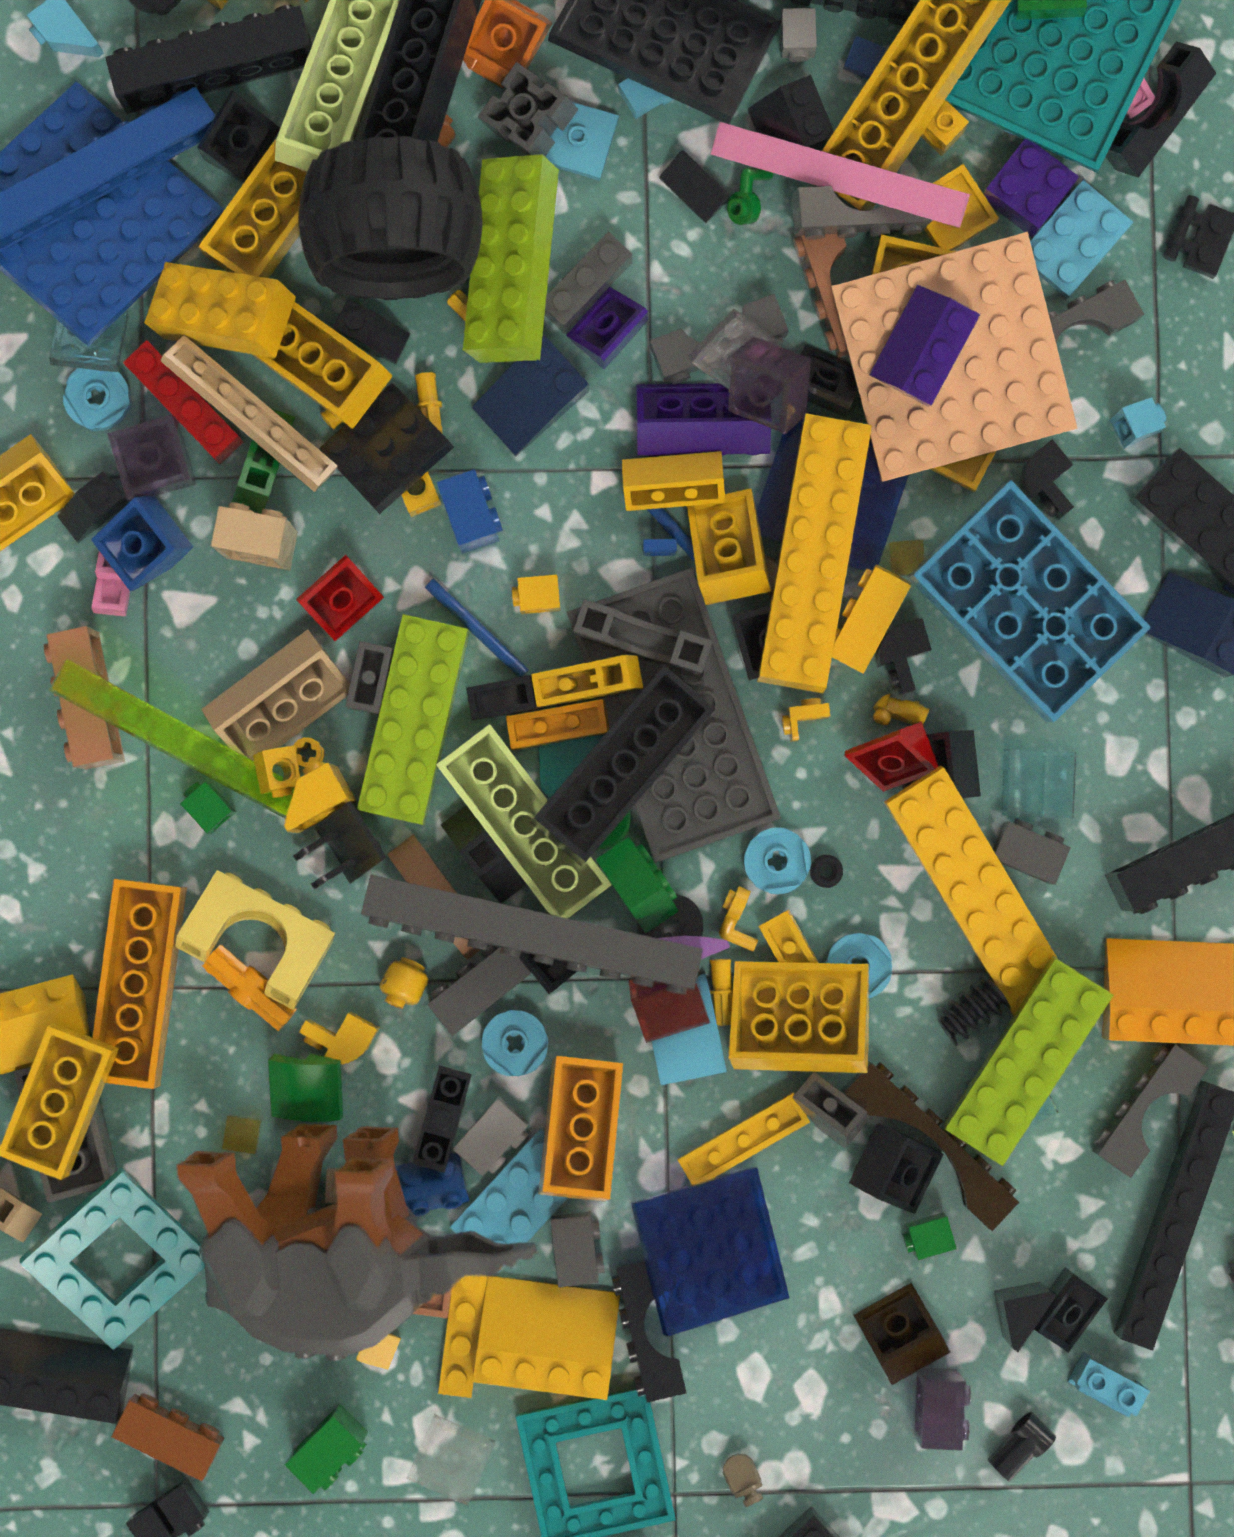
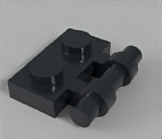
(1210, 241)

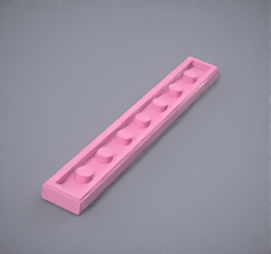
(841, 173)

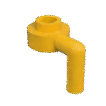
(735, 904)

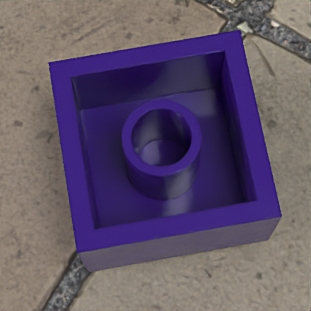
(1030, 187)

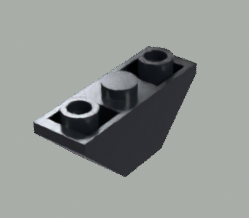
(483, 854)
(442, 1119)

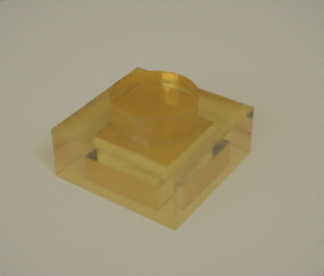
(905, 556)
(242, 1134)

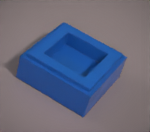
(864, 57)
(659, 547)

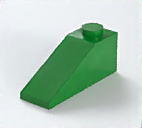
(258, 475)

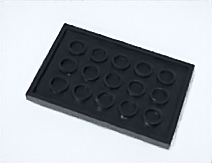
(681, 48)

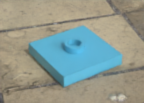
(584, 142)

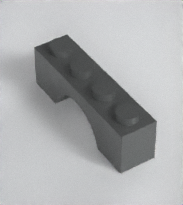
(821, 212)
(1108, 310)
(672, 349)
(642, 638)
(1123, 1141)

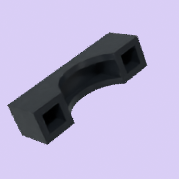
(1181, 80)
(659, 1375)

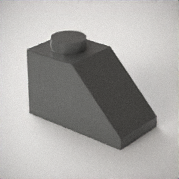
(830, 1110)

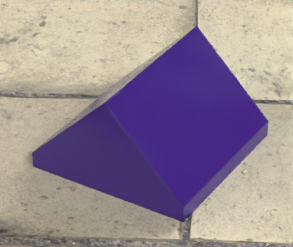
(608, 326)

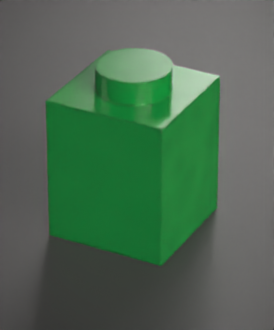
(207, 806)
(929, 1236)

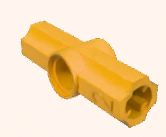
(247, 986)

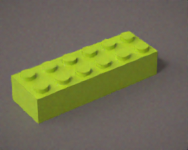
(513, 259)
(413, 719)
(1027, 1060)

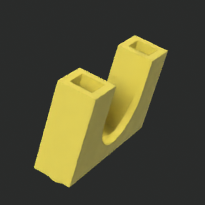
(231, 901)

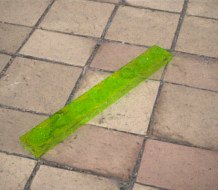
(165, 733)

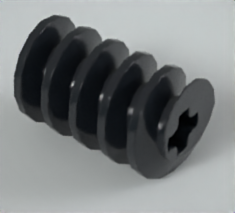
(971, 1009)

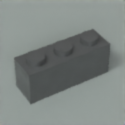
(587, 282)
(476, 988)

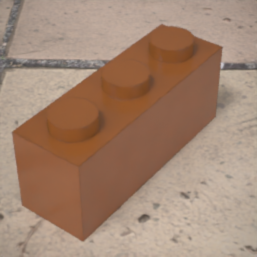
(168, 1436)

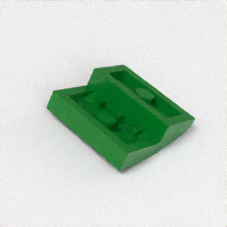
(305, 1088)

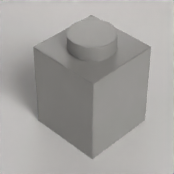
(798, 34)

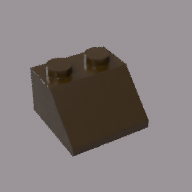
(902, 1333)

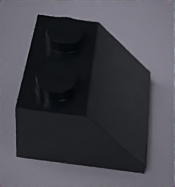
(793, 115)
(958, 756)
(895, 1168)

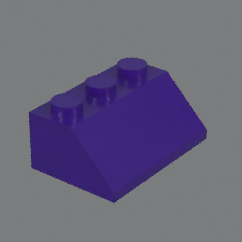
(924, 345)

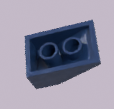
(531, 397)
(1194, 623)

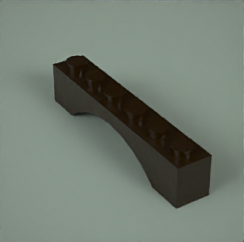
(981, 1193)

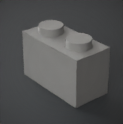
(491, 1137)

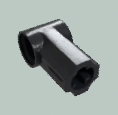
(1027, 1440)

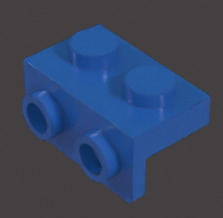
(431, 1189)

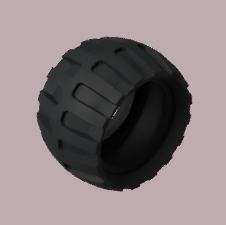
(390, 218)

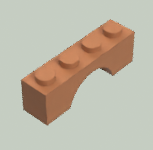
(819, 258)

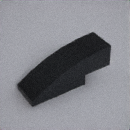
(504, 698)

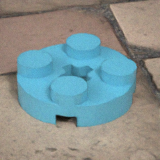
(94, 416)
(762, 849)
(868, 947)
(515, 1062)

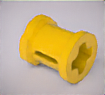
(303, 744)

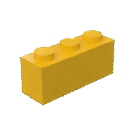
(673, 481)
(869, 617)

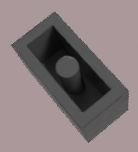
(369, 678)
(1031, 852)
(575, 1249)

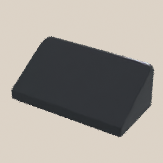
(694, 186)

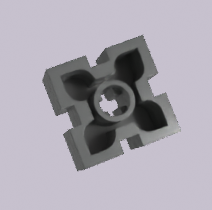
(528, 112)

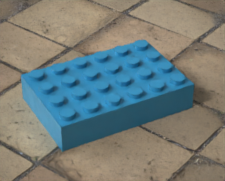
(1029, 601)

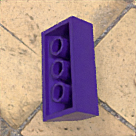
(693, 421)

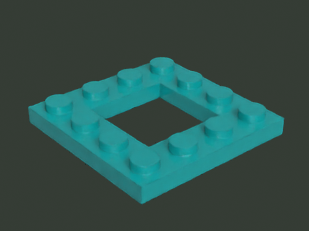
(116, 1198)
(645, 1507)

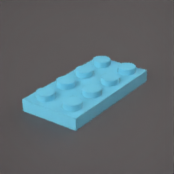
(510, 1205)

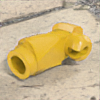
(898, 709)

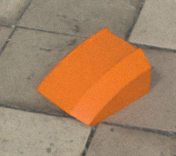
(502, 36)

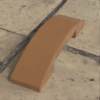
(419, 869)

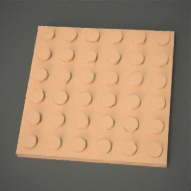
(1001, 386)

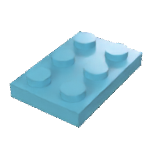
(1077, 238)

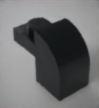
(1039, 478)
(899, 645)

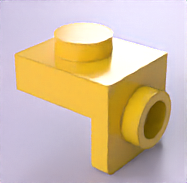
(809, 710)

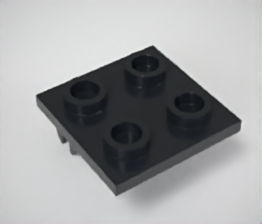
(350, 843)

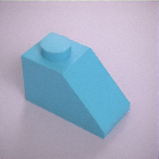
(62, 29)
(1138, 422)

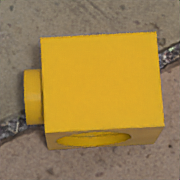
(945, 128)
(424, 501)
(537, 594)
(286, 759)

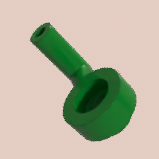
(745, 205)

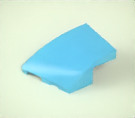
(693, 1051)

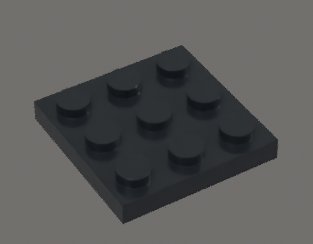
(387, 448)

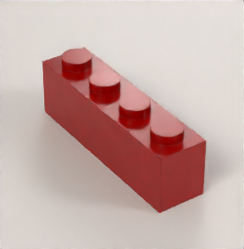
(183, 403)

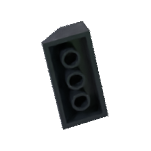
(63, 1375)

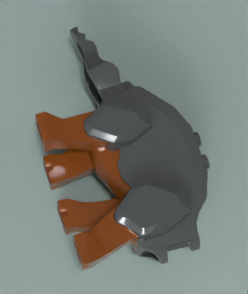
(334, 1273)

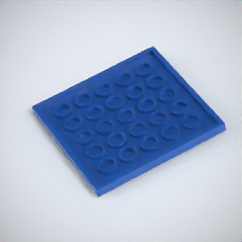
(111, 249)

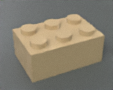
(254, 537)

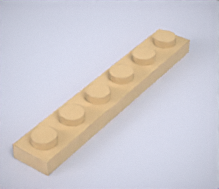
(249, 413)

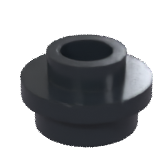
(837, 871)

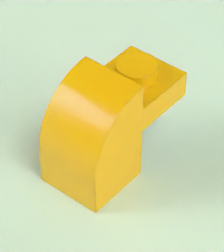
(350, 1041)

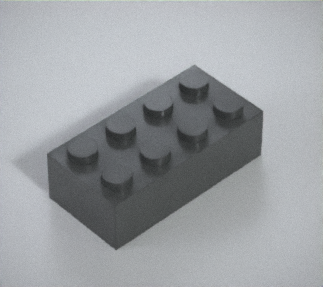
(93, 1163)

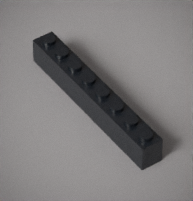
(1176, 1216)

